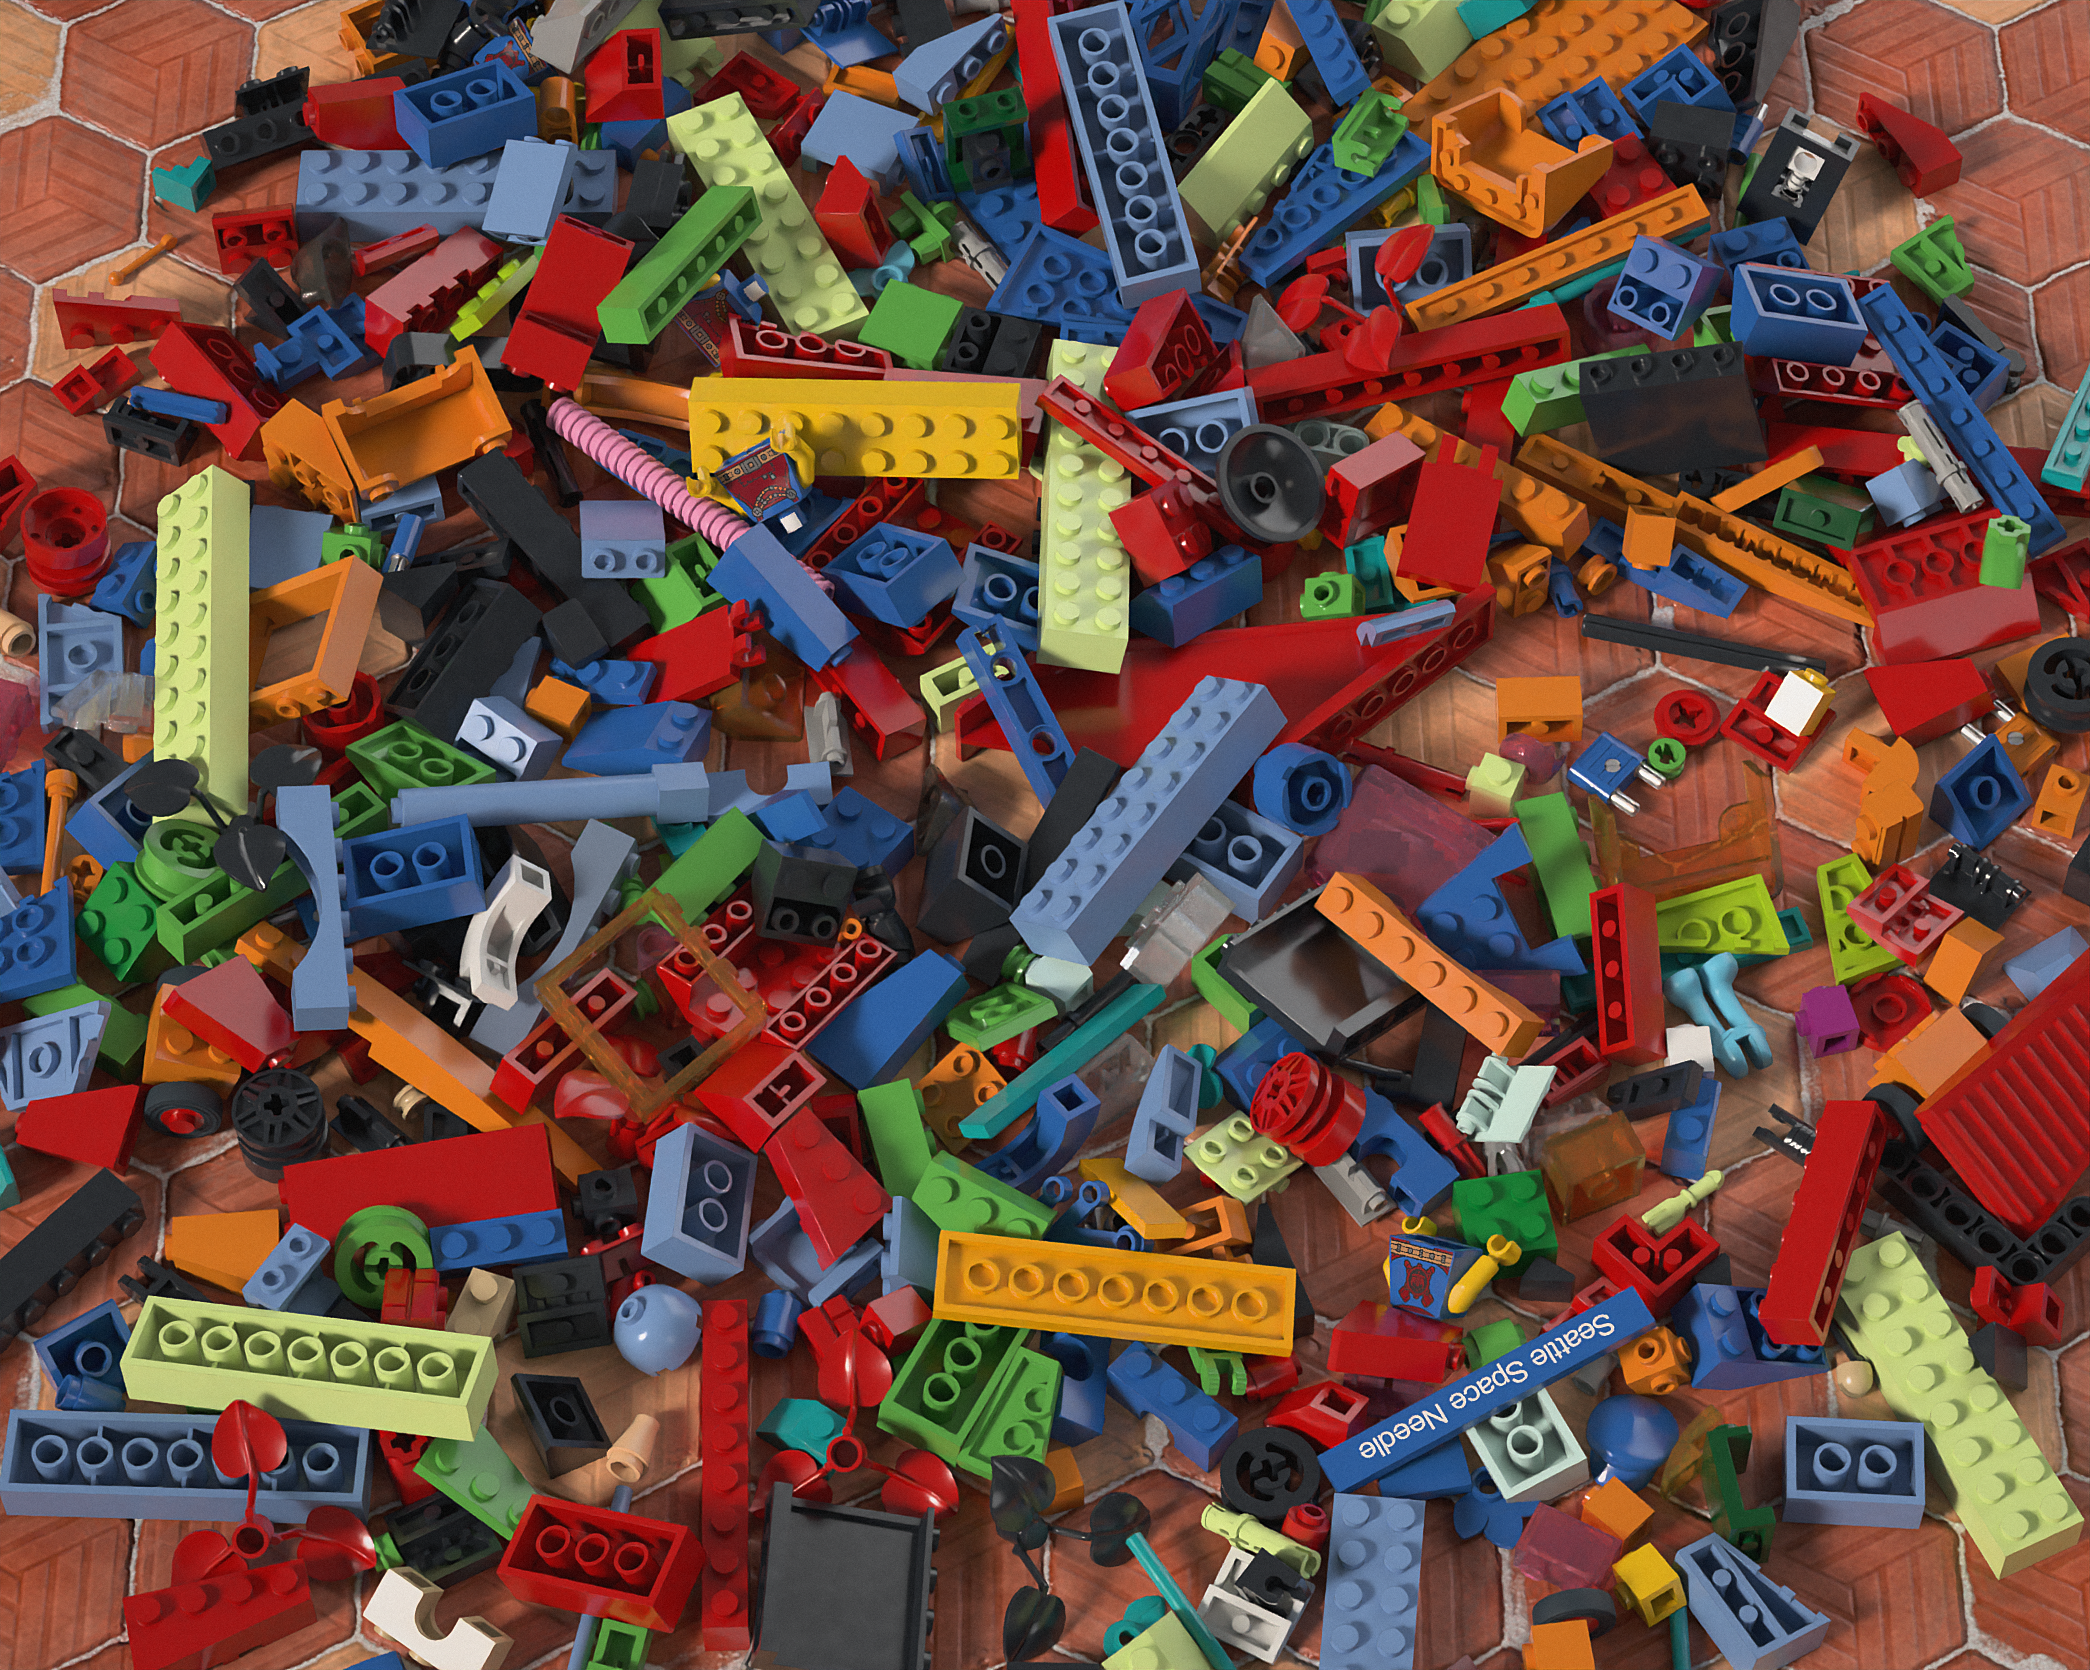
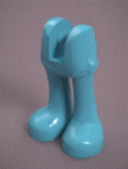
(1716, 979)

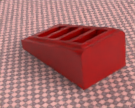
(1589, 1059)

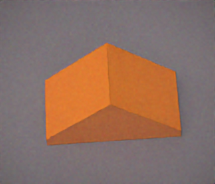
(1962, 960)

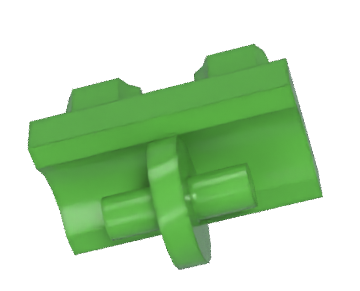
(930, 222)

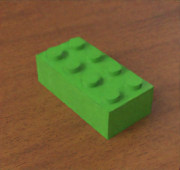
(949, 1384)

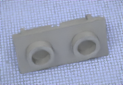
(829, 735)
(1355, 1189)

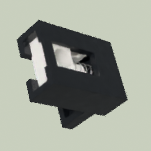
(1793, 183)

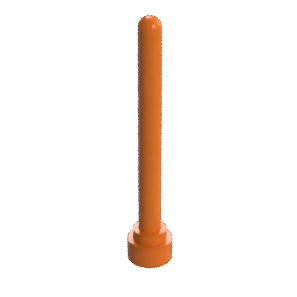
(61, 790)

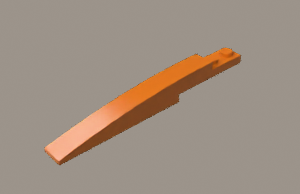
(1701, 527)
(419, 1051)

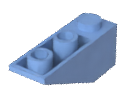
(947, 64)

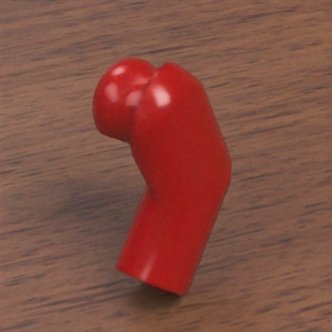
(626, 1286)

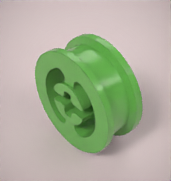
(175, 857)
(383, 1233)

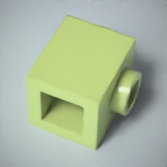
(1495, 787)

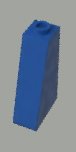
(792, 603)
(889, 1022)

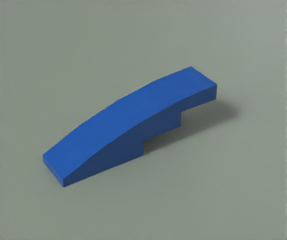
(1686, 579)

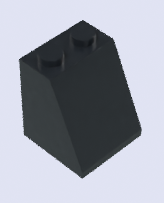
(971, 879)

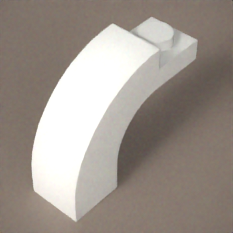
(496, 934)

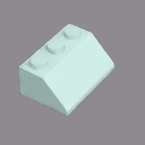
(1530, 1450)

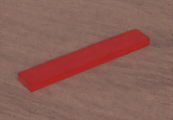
(1134, 449)

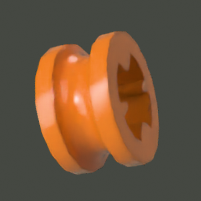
(1597, 574)

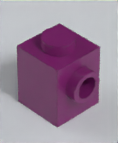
(1827, 1021)

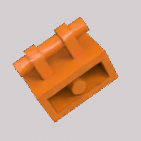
(1211, 1231)

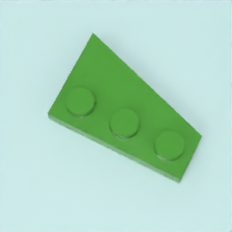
(1017, 1414)
(478, 1479)

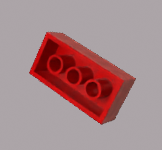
(602, 1563)

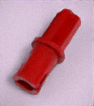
(1453, 1142)

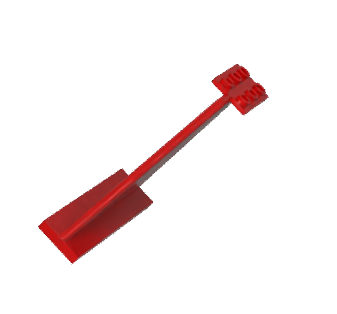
(1310, 668)

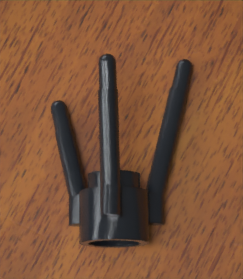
(1389, 1082)

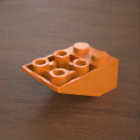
(308, 463)

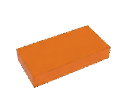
(864, 83)

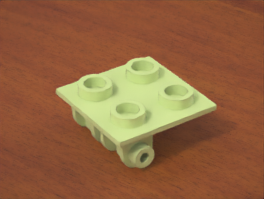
(1242, 1159)

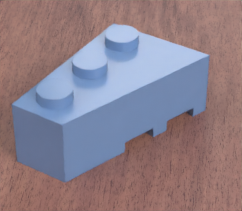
(1744, 1610)

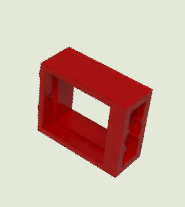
(1353, 509)

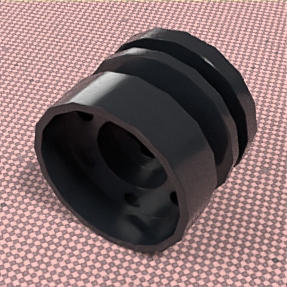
(280, 1122)

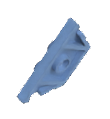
(72, 647)
(50, 1054)

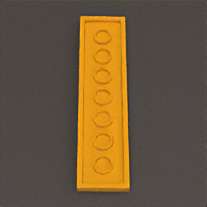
(1114, 1293)

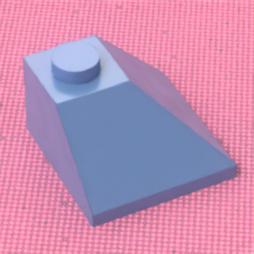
(2045, 961)

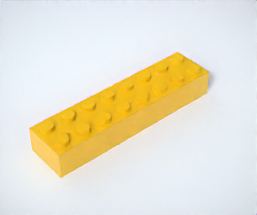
(864, 424)

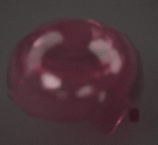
(1538, 759)

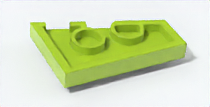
(494, 296)
(1722, 919)
(1851, 949)

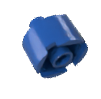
(1301, 788)

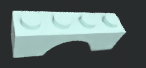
(1072, 983)

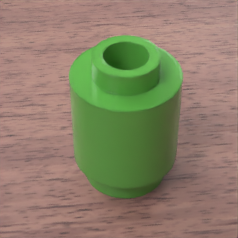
(1491, 1342)

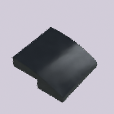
(563, 1305)
(443, 1540)

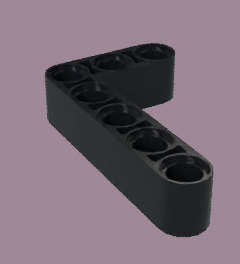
(1979, 1227)

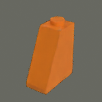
(1282, 45)
(223, 1247)

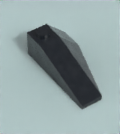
(1751, 45)

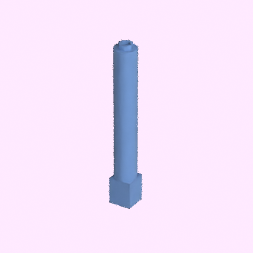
(669, 793)

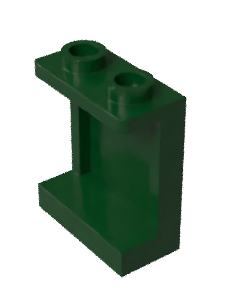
(979, 114)
(1825, 510)
(1723, 1458)

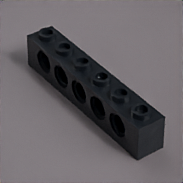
(282, 125)

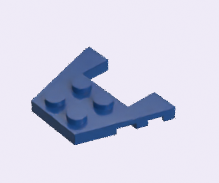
(1475, 924)

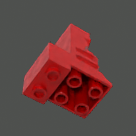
(560, 315)

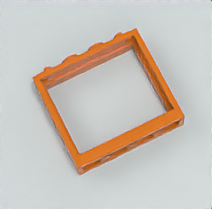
(350, 593)

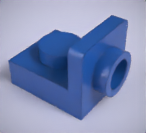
(285, 364)

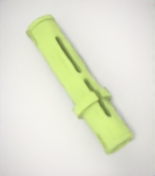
(1247, 1533)

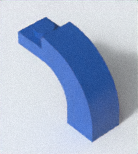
(1049, 1140)

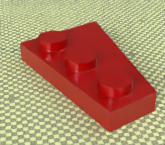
(102, 321)

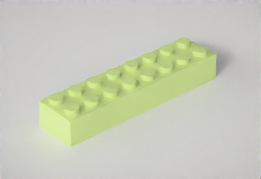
(787, 248)
(311, 1367)
(1970, 1428)

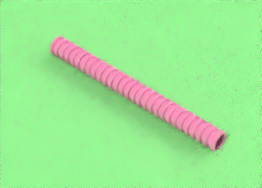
(653, 478)

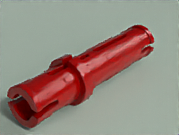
(1406, 768)

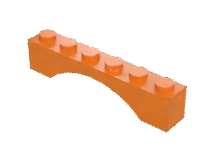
(627, 397)
(1530, 505)
(1471, 1001)

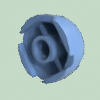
(657, 1328)

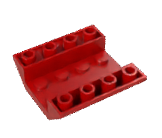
(1865, 383)
(903, 504)
(1928, 592)
(797, 981)

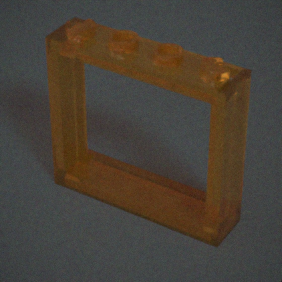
(599, 1051)

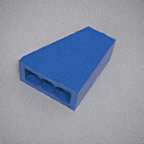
(636, 136)

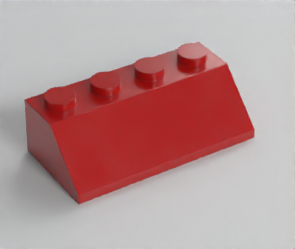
(216, 367)

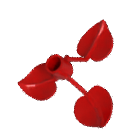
(1374, 342)
(591, 1096)
(855, 1375)
(334, 1538)

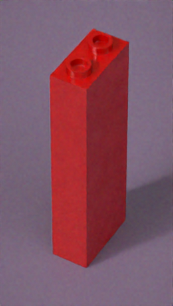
(435, 1180)

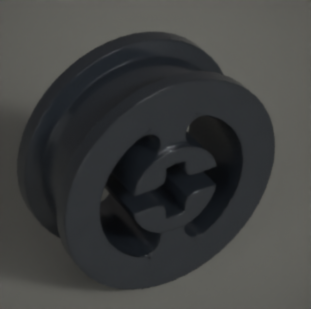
(2052, 696)
(1265, 1455)

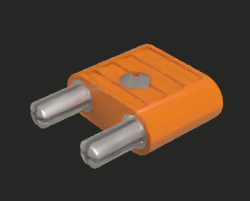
(2021, 738)

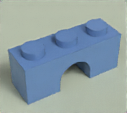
(731, 789)

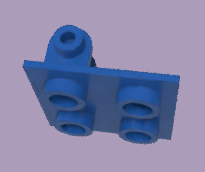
(846, 35)

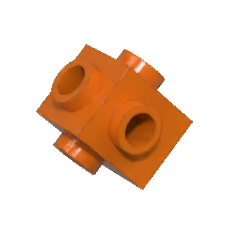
(1655, 1362)

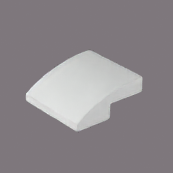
(1245, 1623)

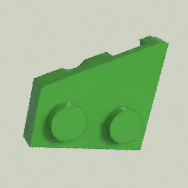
(1431, 202)
(1935, 262)

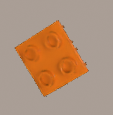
(1223, 275)
(956, 1090)

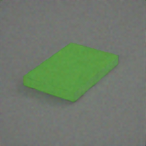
(997, 1016)

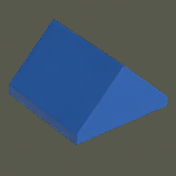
(1979, 795)
(87, 1347)

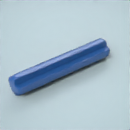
(178, 405)

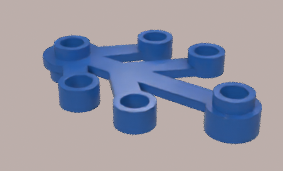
(1066, 1229)

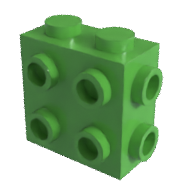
(912, 325)

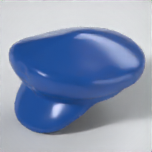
(1630, 1439)

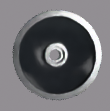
(1281, 472)

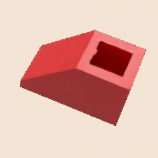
(1321, 1414)

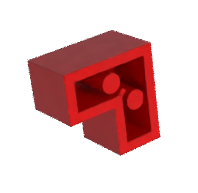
(1655, 1269)

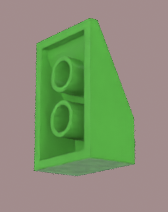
(411, 758)

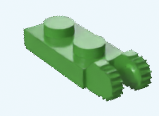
(1217, 1362)

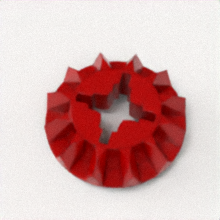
(1691, 705)

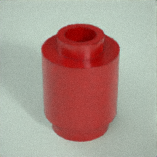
(1014, 1054)
(1270, 1375)
(1307, 1526)

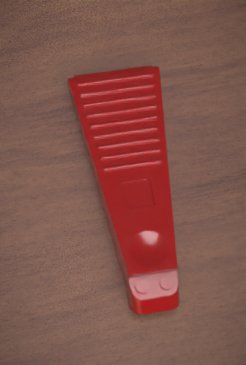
(2021, 1107)

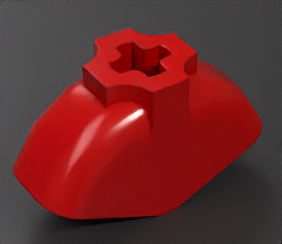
(400, 1455)

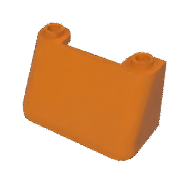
(1508, 171)
(418, 428)

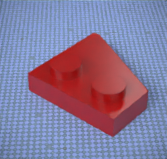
(760, 87)
(2065, 578)

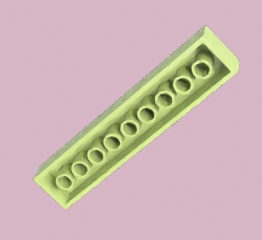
(1081, 554)
(204, 639)

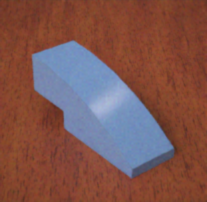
(1164, 1117)

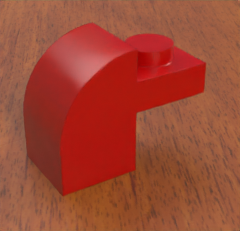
(2026, 1309)

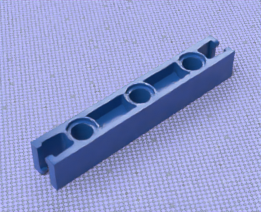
(1018, 706)

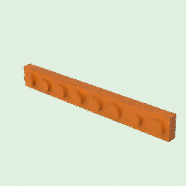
(1558, 261)

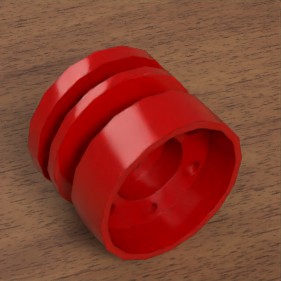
(66, 541)
(1308, 1109)

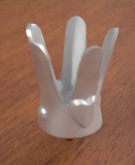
(1503, 1157)

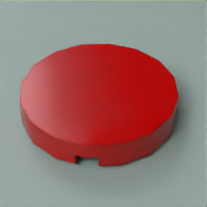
(1888, 1009)

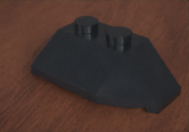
(496, 848)

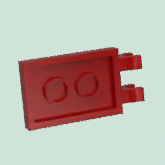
(1451, 520)
(701, 653)

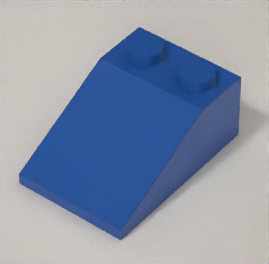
(1000, 586)
(640, 736)
(110, 822)

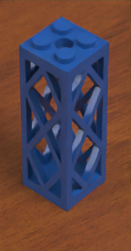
(1197, 44)

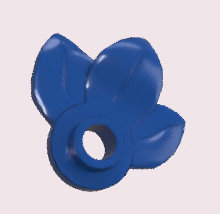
(1490, 1513)

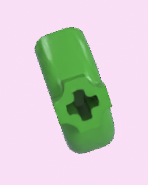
(2004, 552)

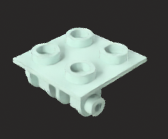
(1503, 1100)

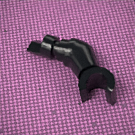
(472, 34)
(876, 903)

